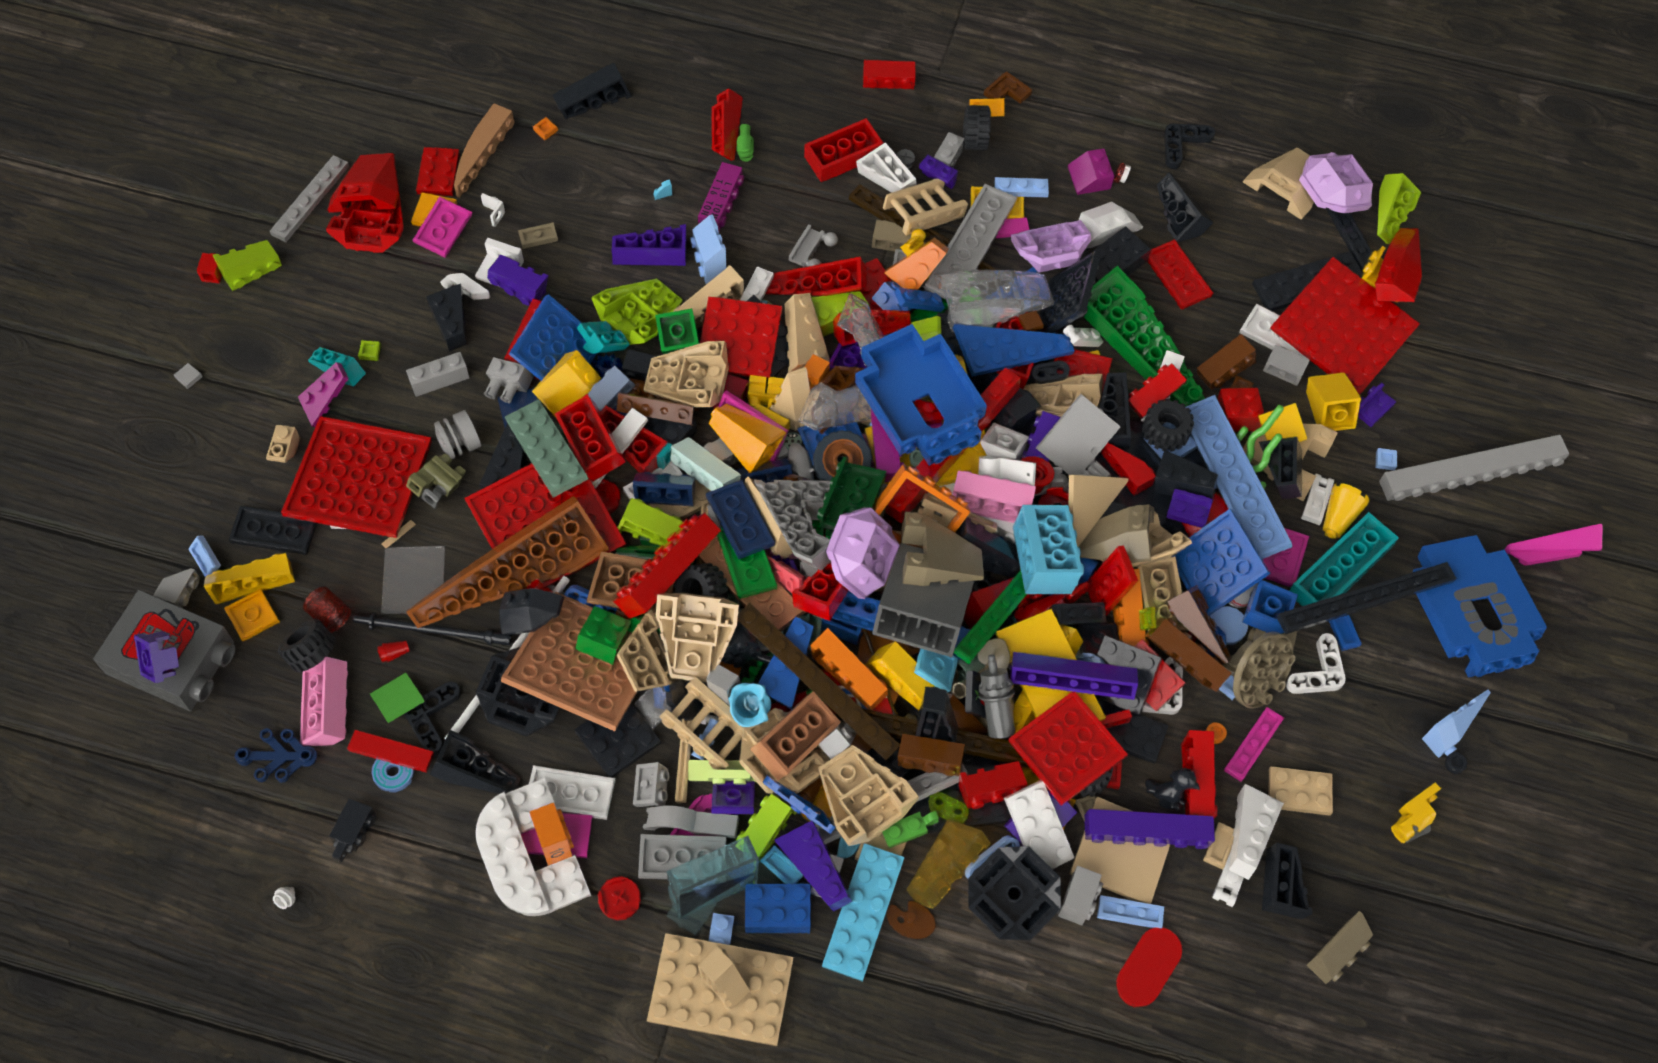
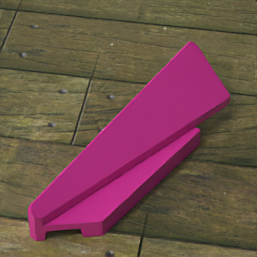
(1557, 546)

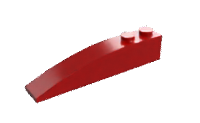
(1401, 268)
(821, 279)

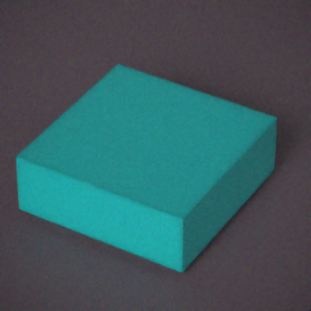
(664, 456)

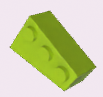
(767, 823)

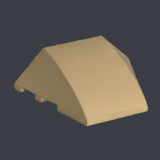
(645, 657)

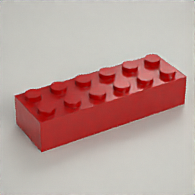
(666, 565)

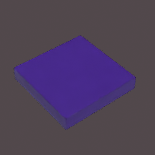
(733, 798)

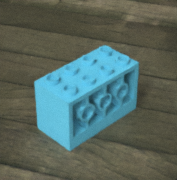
(1047, 549)

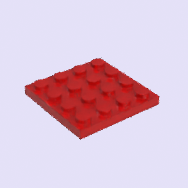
(748, 331)
(1067, 747)

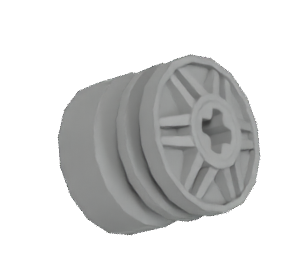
(457, 434)

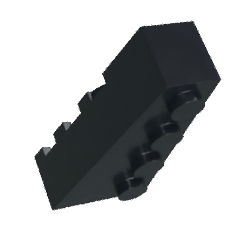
(997, 554)

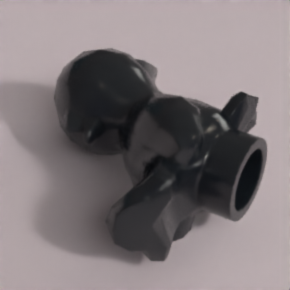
(1172, 792)

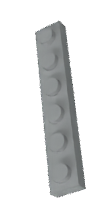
(309, 198)

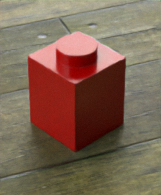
(208, 269)

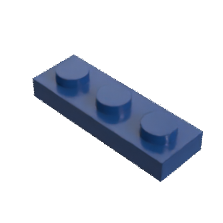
(919, 299)

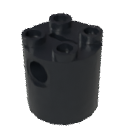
(742, 647)

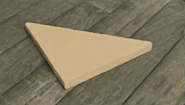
(1090, 499)

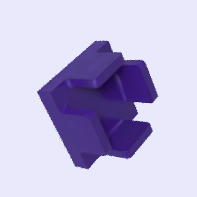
(153, 660)

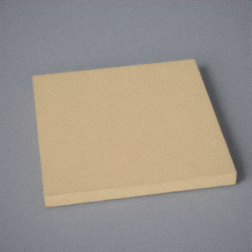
(1125, 867)

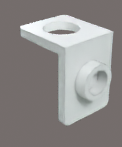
(494, 204)

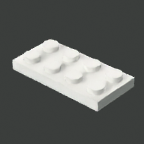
(1039, 824)

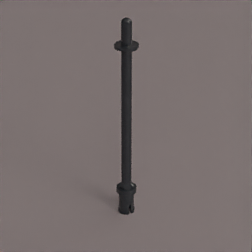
(489, 636)

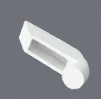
(468, 285)

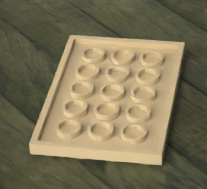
(688, 1003)

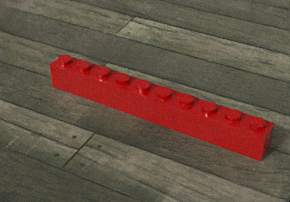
(995, 397)

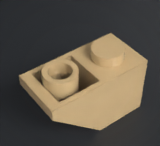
(283, 444)

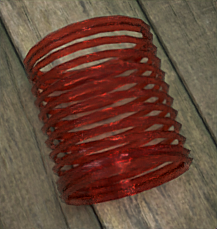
(333, 614)

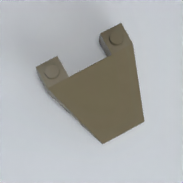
(944, 556)

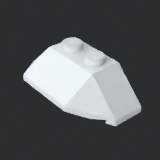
(1106, 221)

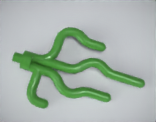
(1257, 433)

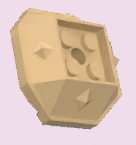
(799, 778)

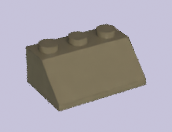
(1342, 949)

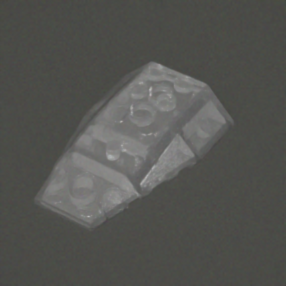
(992, 296)

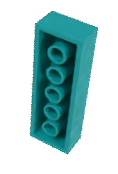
(1345, 561)

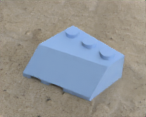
(709, 249)

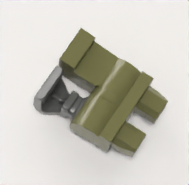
(436, 473)

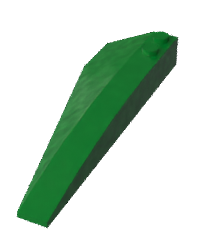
(1132, 329)

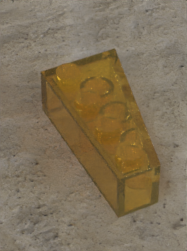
(946, 861)

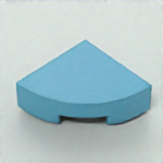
(664, 190)
(846, 851)

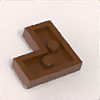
(1008, 85)

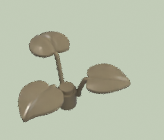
(995, 647)

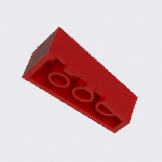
(644, 447)
(820, 594)
(982, 599)
(1198, 755)

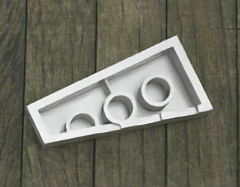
(1253, 826)

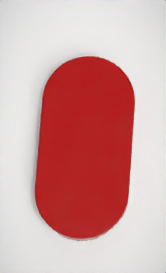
(1149, 967)

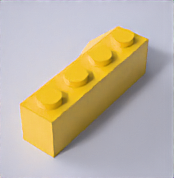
(248, 578)

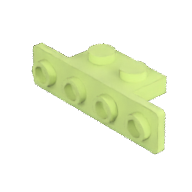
(701, 771)

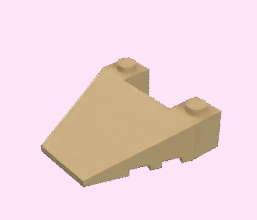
(1318, 441)

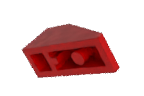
(1128, 466)

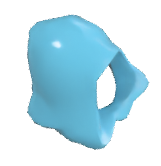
(749, 704)

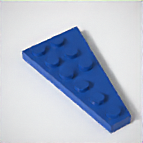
(999, 348)

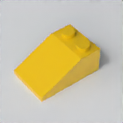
(566, 382)

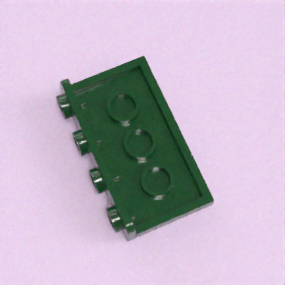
(850, 490)

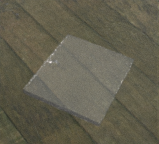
(410, 576)

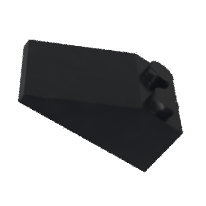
(671, 431)

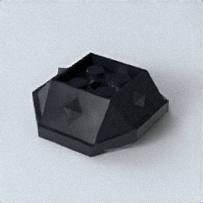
(505, 706)
(1019, 870)

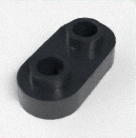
(1050, 371)

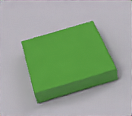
(397, 697)

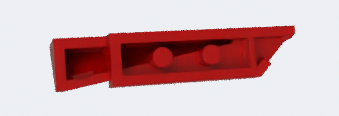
(726, 123)

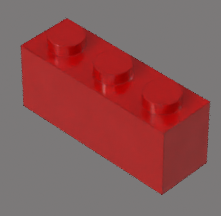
(889, 74)
(1156, 389)

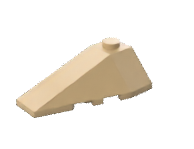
(793, 397)

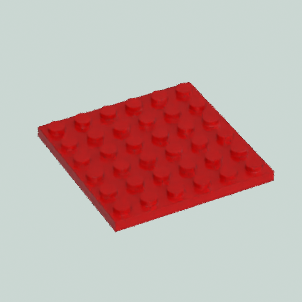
(1344, 325)
(356, 477)
(523, 498)

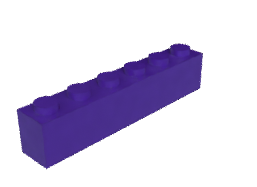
(1074, 675)
(1149, 828)

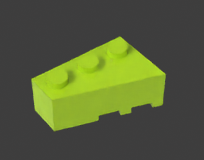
(247, 264)
(828, 308)
(648, 522)

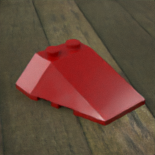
(367, 227)

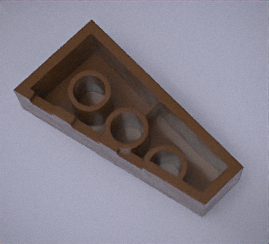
(1188, 654)

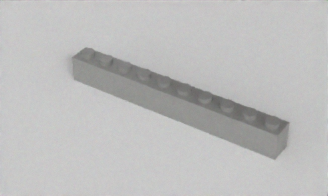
(1473, 468)

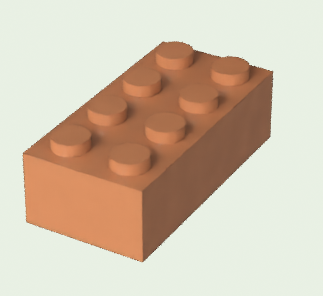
(795, 736)

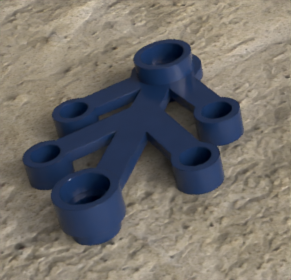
(278, 757)

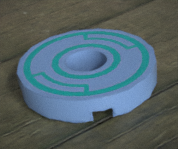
(391, 783)

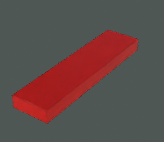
(390, 751)

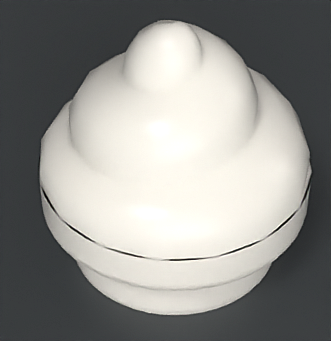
(284, 897)

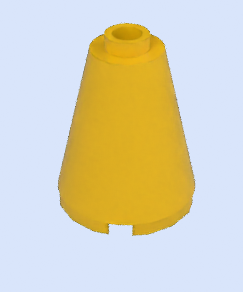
(1342, 510)

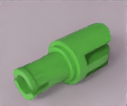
(745, 143)

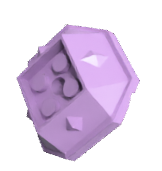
(1337, 183)
(1053, 245)
(862, 551)

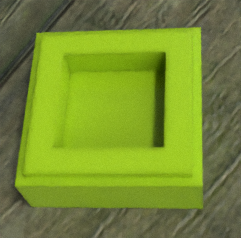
(369, 350)

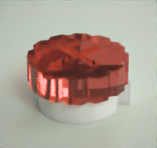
(1122, 173)

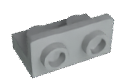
(650, 785)

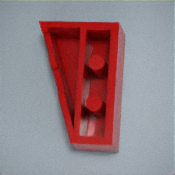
(991, 785)

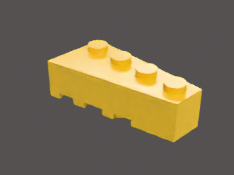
(897, 670)

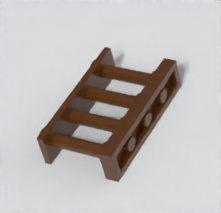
(653, 405)

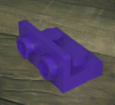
(938, 170)
(1375, 405)
(1189, 508)

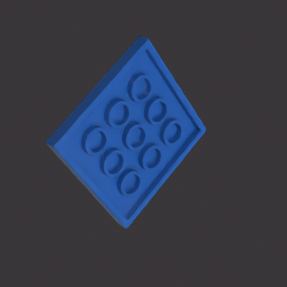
(548, 338)
(1221, 561)

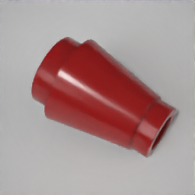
(392, 650)

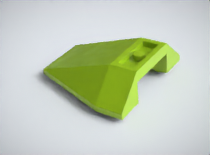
(634, 308)

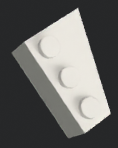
(886, 169)

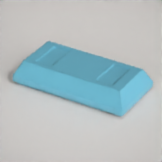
(781, 866)

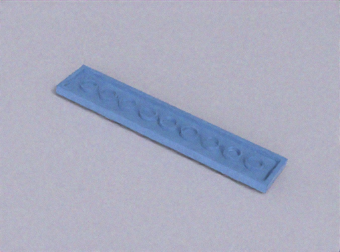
(1237, 477)

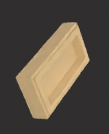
(1220, 849)

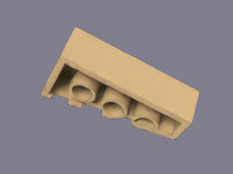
(725, 285)
(804, 332)

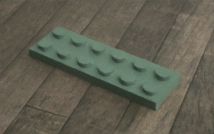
(546, 448)

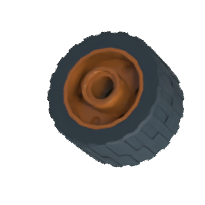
(838, 445)

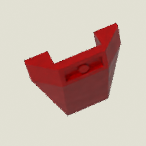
(369, 179)

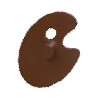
(917, 921)

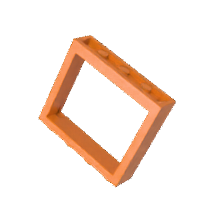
(929, 485)

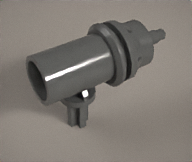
(999, 699)

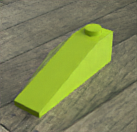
(1396, 200)

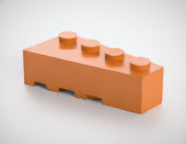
(1127, 615)
(848, 670)

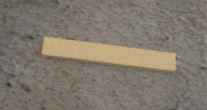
(403, 530)

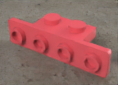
(786, 575)

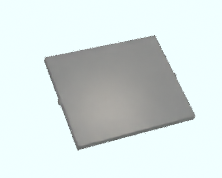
(1078, 436)

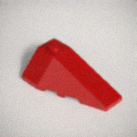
(888, 321)
(1046, 603)

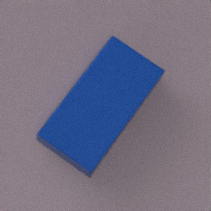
(1345, 633)

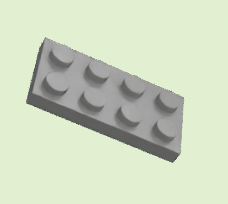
(666, 852)

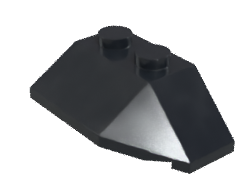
(528, 610)

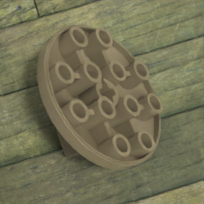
(1260, 667)

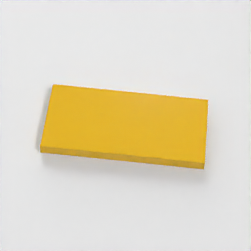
(1044, 637)

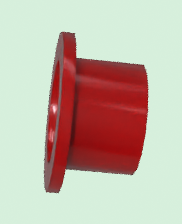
(1044, 472)

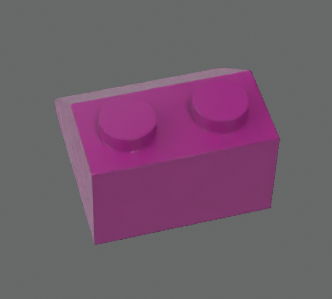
(1091, 172)

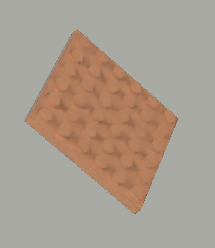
(568, 678)

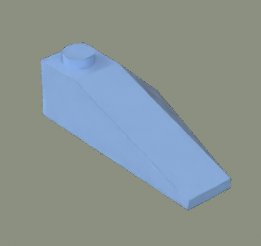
(1450, 730)

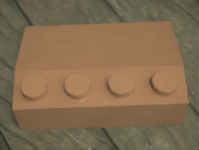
(612, 574)

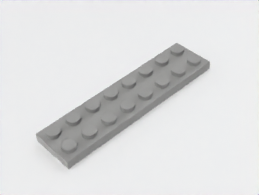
(974, 234)

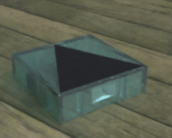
(712, 877)

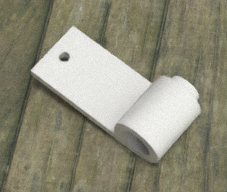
(1006, 468)

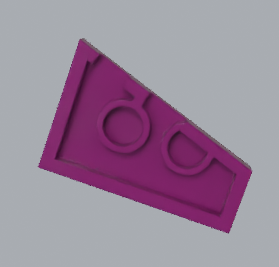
(321, 392)

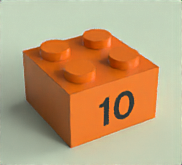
(552, 833)

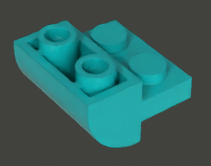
(602, 338)

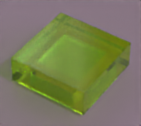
(1147, 618)

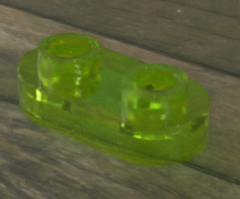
(947, 809)

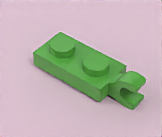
(909, 828)

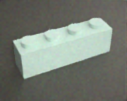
(702, 465)

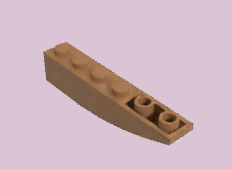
(481, 145)

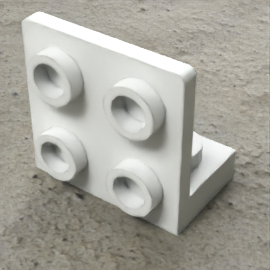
(494, 249)

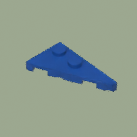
(800, 804)

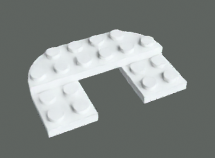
(509, 864)

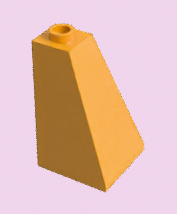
(746, 436)

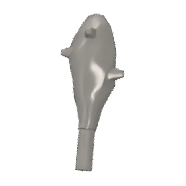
(800, 461)

